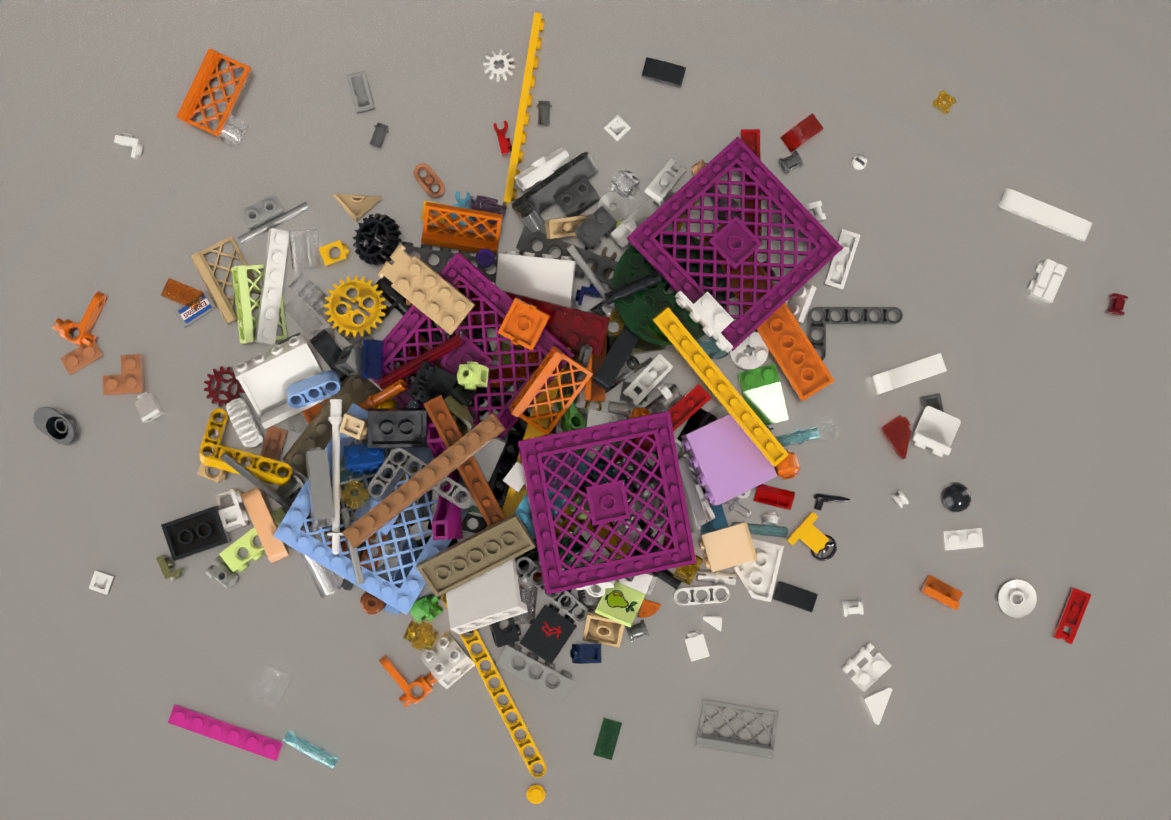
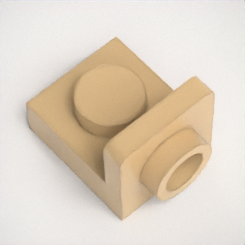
(354, 426)

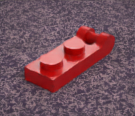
(1072, 615)

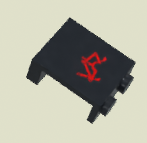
(548, 633)

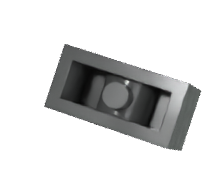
(577, 198)

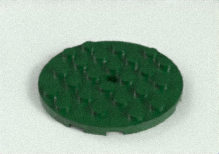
(640, 308)

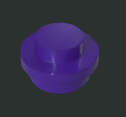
(485, 258)

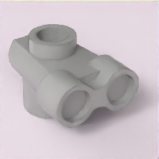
(222, 573)

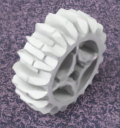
(244, 423)

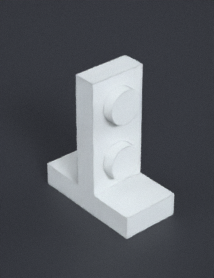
(595, 417)

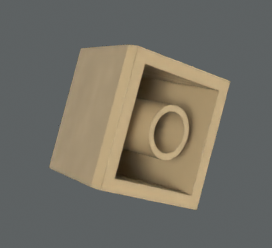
(728, 547)

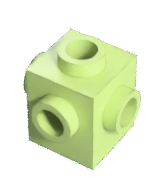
(472, 375)

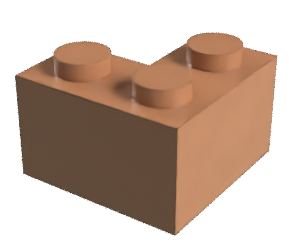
(131, 377)

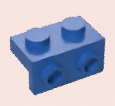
(362, 459)

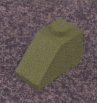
(460, 414)

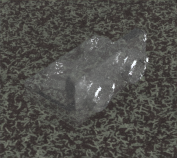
(528, 596)

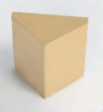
(602, 630)

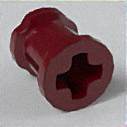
(1117, 304)

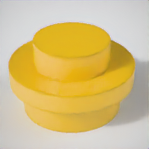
(535, 794)

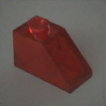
(802, 133)
(898, 434)

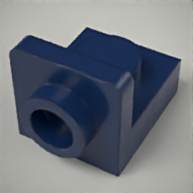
(586, 653)

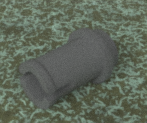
(544, 112)
(379, 134)

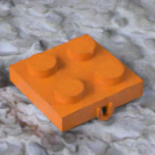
(524, 324)

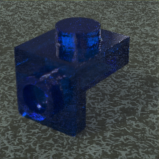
(587, 291)

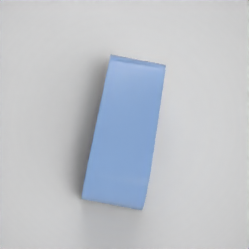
(301, 392)

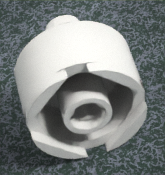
(758, 356)

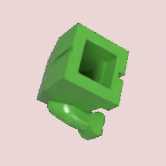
(422, 608)

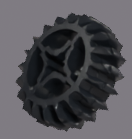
(382, 228)

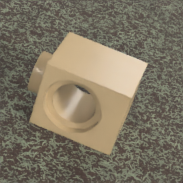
(204, 471)

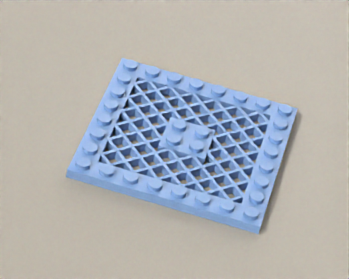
(399, 598)

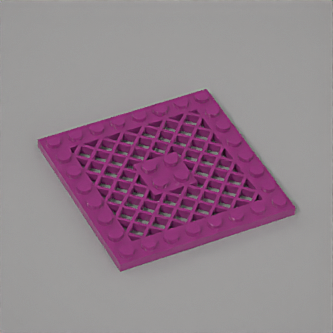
(735, 240)
(487, 291)
(607, 502)

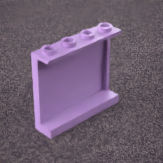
(726, 460)

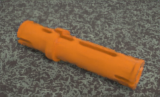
(386, 394)

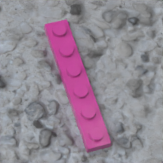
(225, 732)

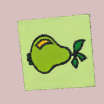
(620, 604)

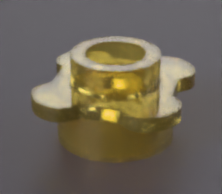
(949, 101)

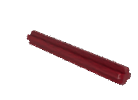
(416, 363)

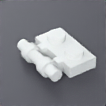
(870, 671)

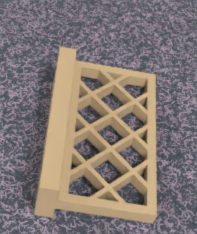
(211, 282)

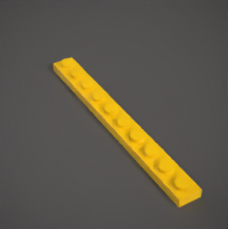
(525, 100)
(720, 386)

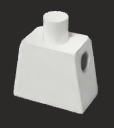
(642, 583)

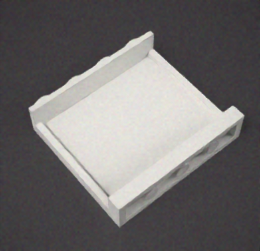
(536, 276)
(270, 375)
(485, 599)

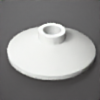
(1024, 605)

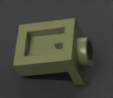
(166, 565)

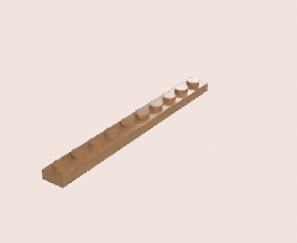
(424, 480)

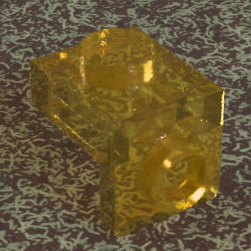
(687, 573)

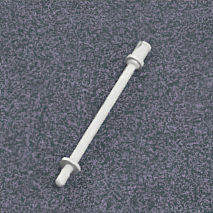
(336, 419)

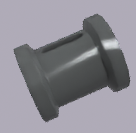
(791, 162)
(637, 631)

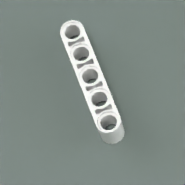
(1045, 214)

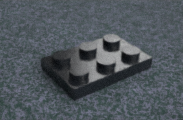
(396, 427)

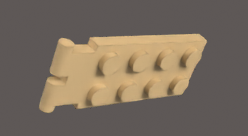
(426, 290)

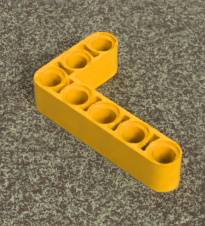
(255, 461)

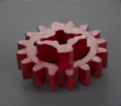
(220, 379)

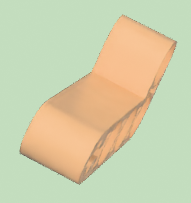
(264, 523)

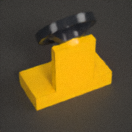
(813, 538)

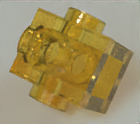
(358, 501)
(423, 638)

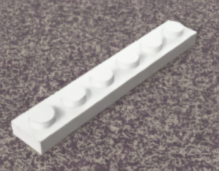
(272, 286)

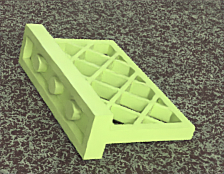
(243, 306)

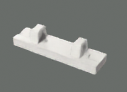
(636, 219)

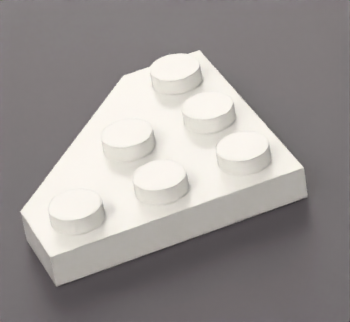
(761, 574)

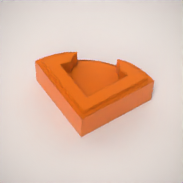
(648, 608)

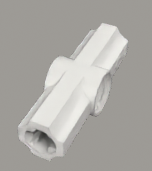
(542, 168)

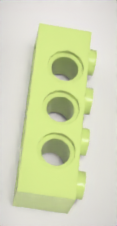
(231, 553)

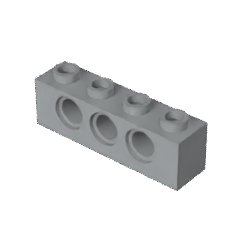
(558, 691)

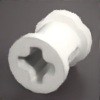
(852, 607)

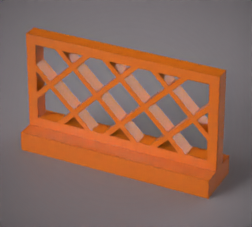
(202, 82)
(459, 238)
(535, 385)

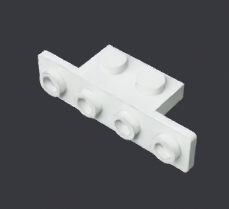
(709, 315)

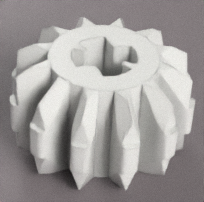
(500, 72)

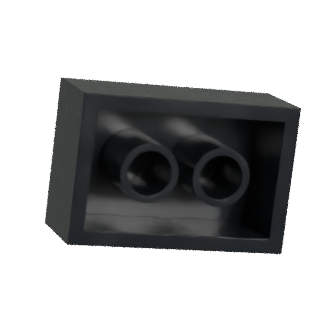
(195, 533)

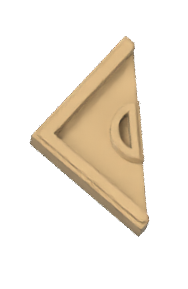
(357, 205)

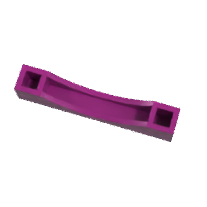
(447, 518)

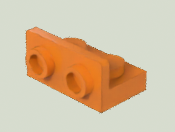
(942, 592)

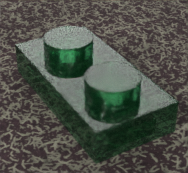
(607, 738)

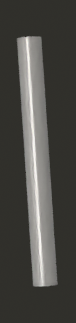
(274, 222)
(587, 270)
(353, 551)

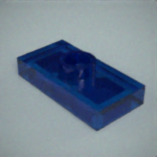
(372, 359)

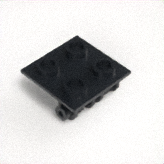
(431, 382)

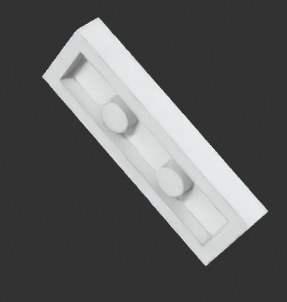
(842, 261)

